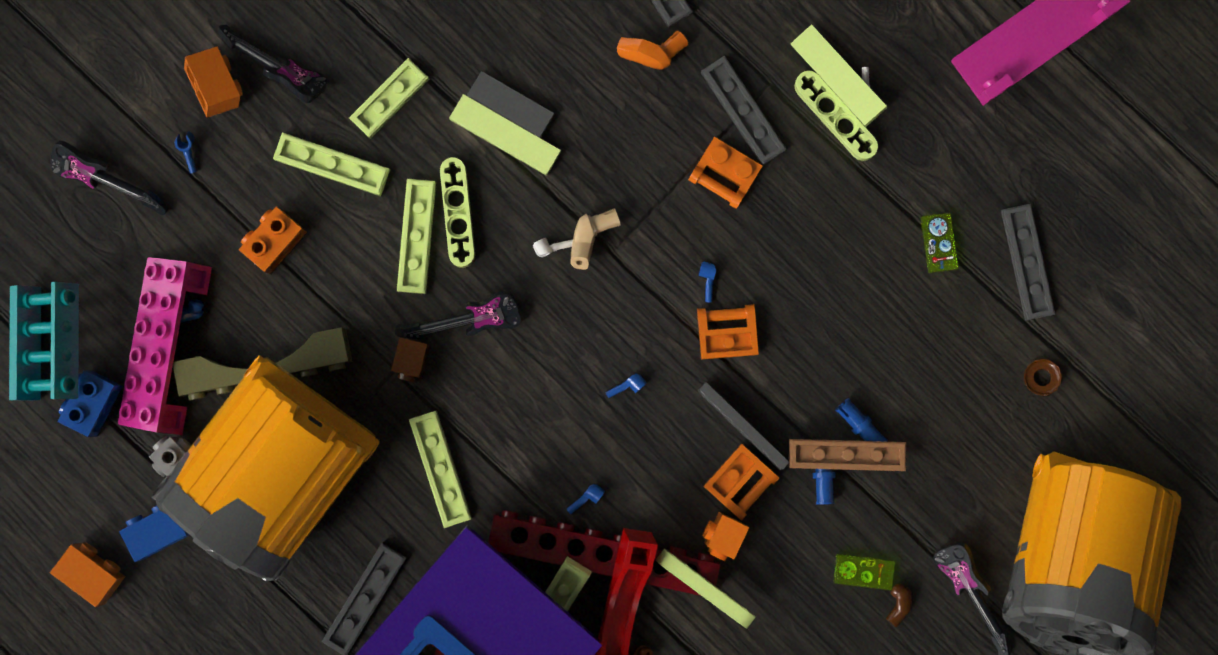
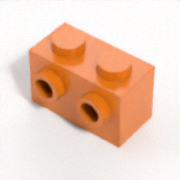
(212, 81)
(272, 240)
(724, 536)
(88, 573)

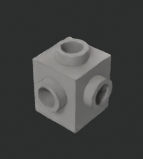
(163, 452)

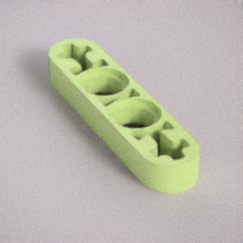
(840, 112)
(460, 212)
(705, 588)

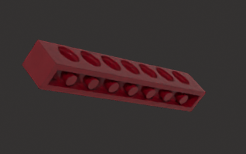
(503, 541)

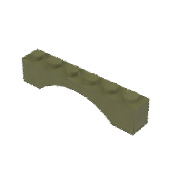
(320, 351)

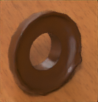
(1051, 368)

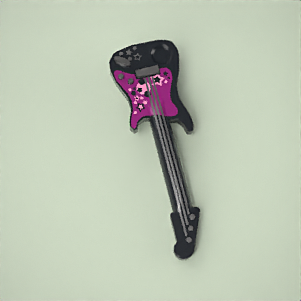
(301, 82)
(72, 164)
(494, 312)
(959, 566)

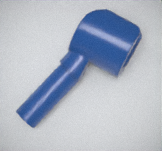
(186, 149)
(708, 271)
(635, 382)
(593, 493)

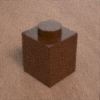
(410, 359)

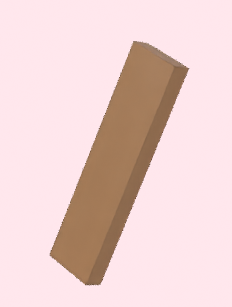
(847, 455)

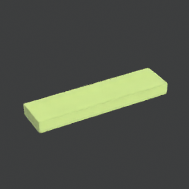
(838, 75)
(505, 135)
(331, 164)
(416, 236)
(440, 469)

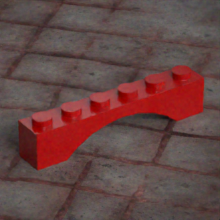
(629, 577)

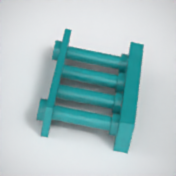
(25, 341)

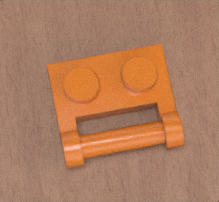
(729, 164)
(730, 341)
(734, 475)

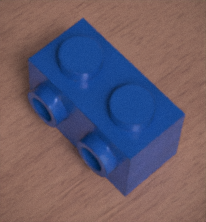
(93, 404)
(151, 534)

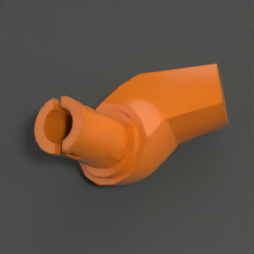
(649, 53)

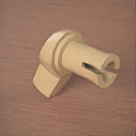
(585, 233)

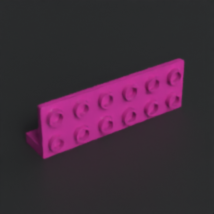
(1028, 42)
(155, 345)

